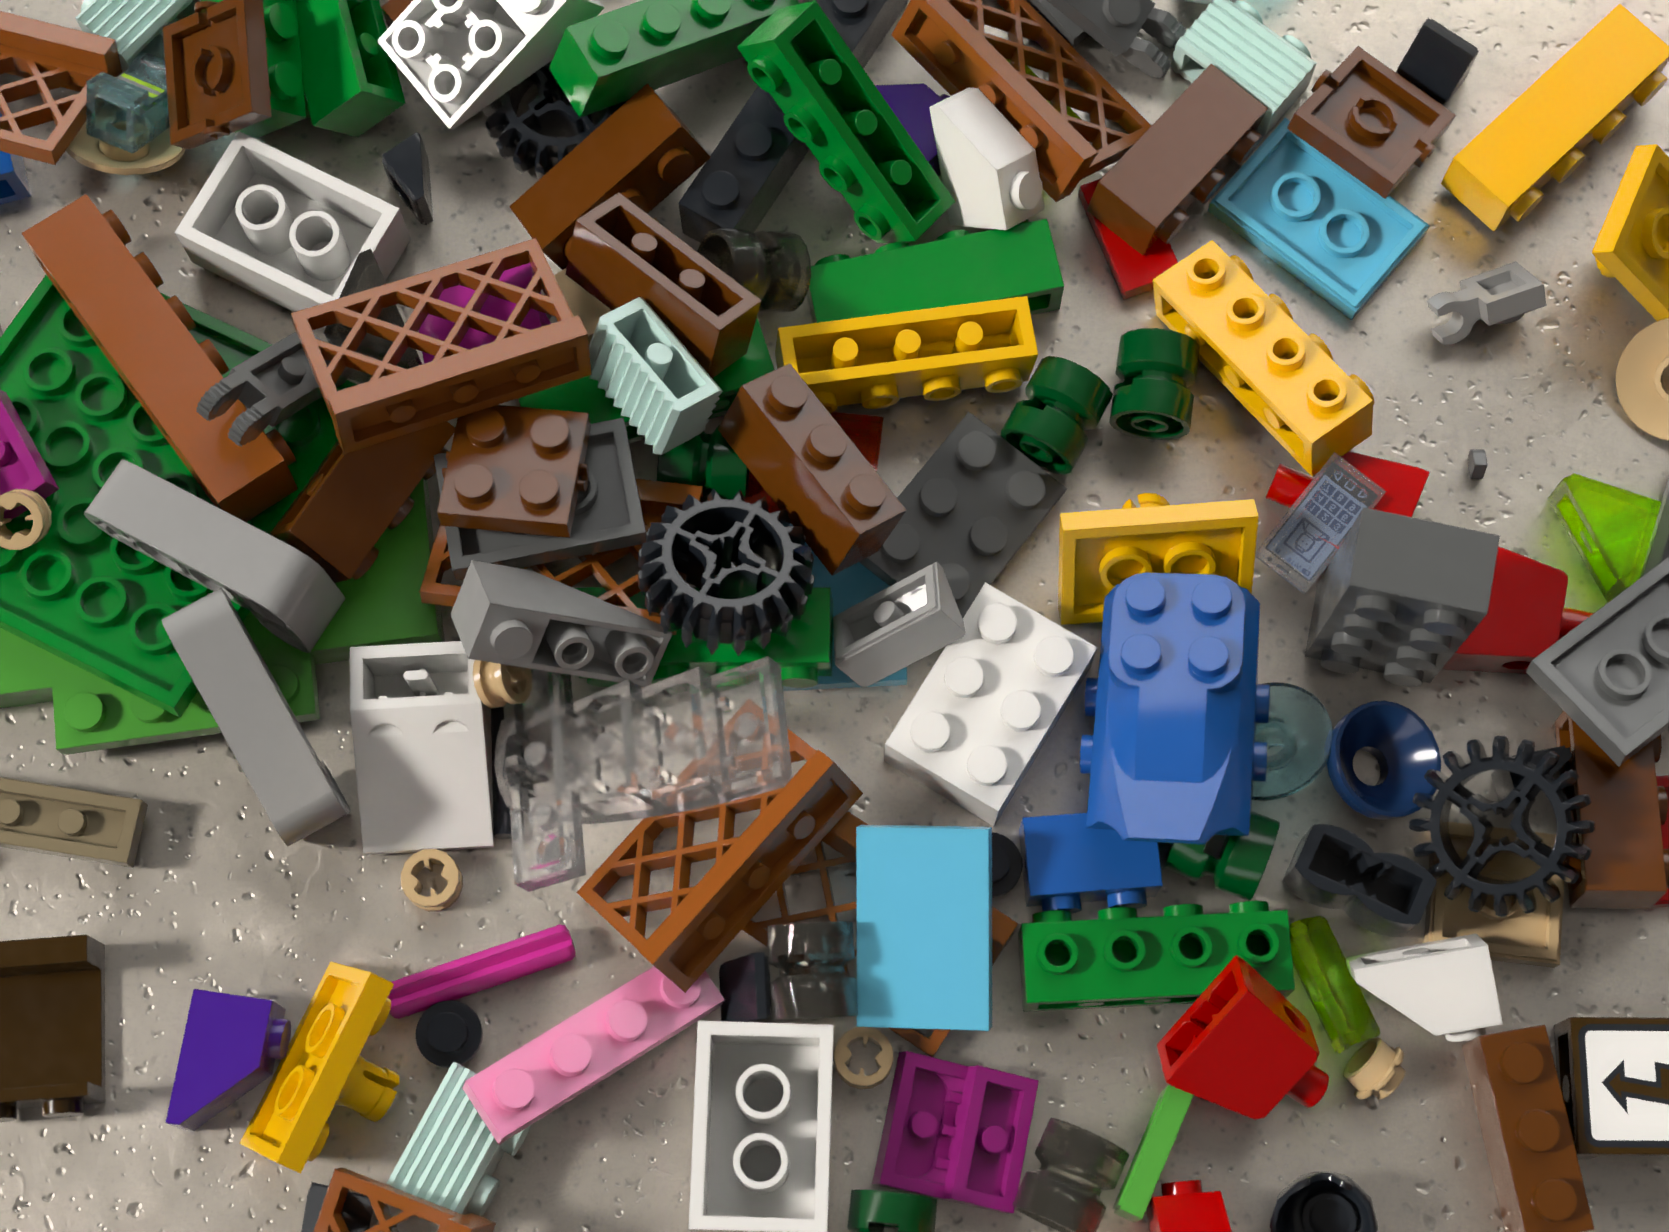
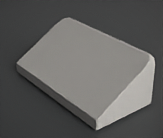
(897, 626)

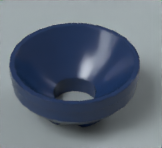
(1403, 751)

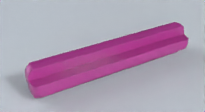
(481, 970)

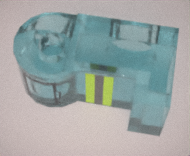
(132, 97)

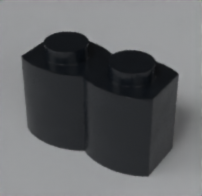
(1374, 889)

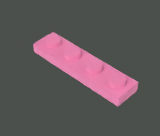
(586, 1050)

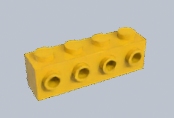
(1557, 118)
(913, 353)
(1265, 356)

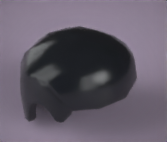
(1323, 1205)

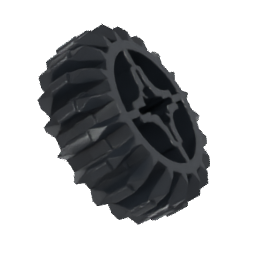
(533, 134)
(741, 600)
(1529, 843)

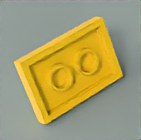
(1636, 231)
(1157, 537)
(325, 1069)

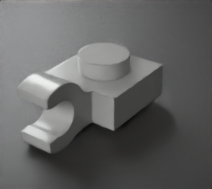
(1493, 296)

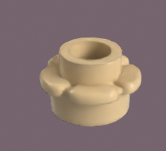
(1375, 1069)

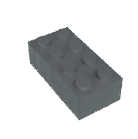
(1401, 597)

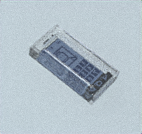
(1318, 523)

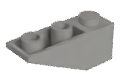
(551, 627)

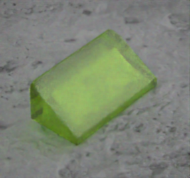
(1330, 985)

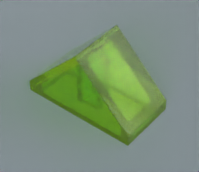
(1607, 529)

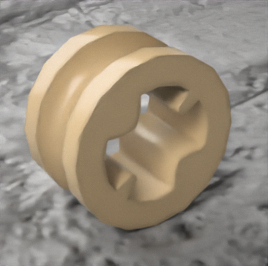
(40, 515)
(501, 683)
(450, 872)
(883, 1060)

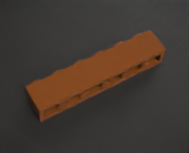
(157, 355)

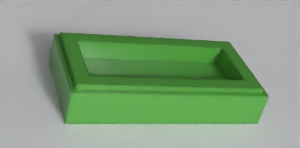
(1152, 1153)

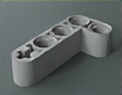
(218, 550)
(255, 717)

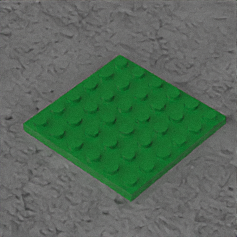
(78, 585)

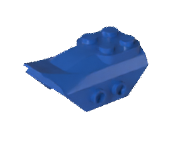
(1175, 710)

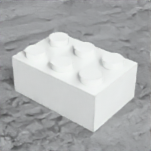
(286, 226)
(989, 704)
(761, 1127)

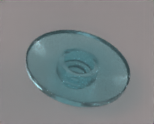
(1305, 733)

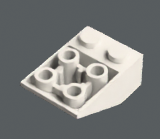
(477, 50)
(420, 749)

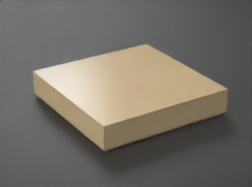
(1513, 938)

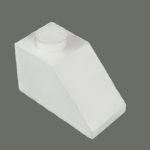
(984, 163)
(1436, 984)

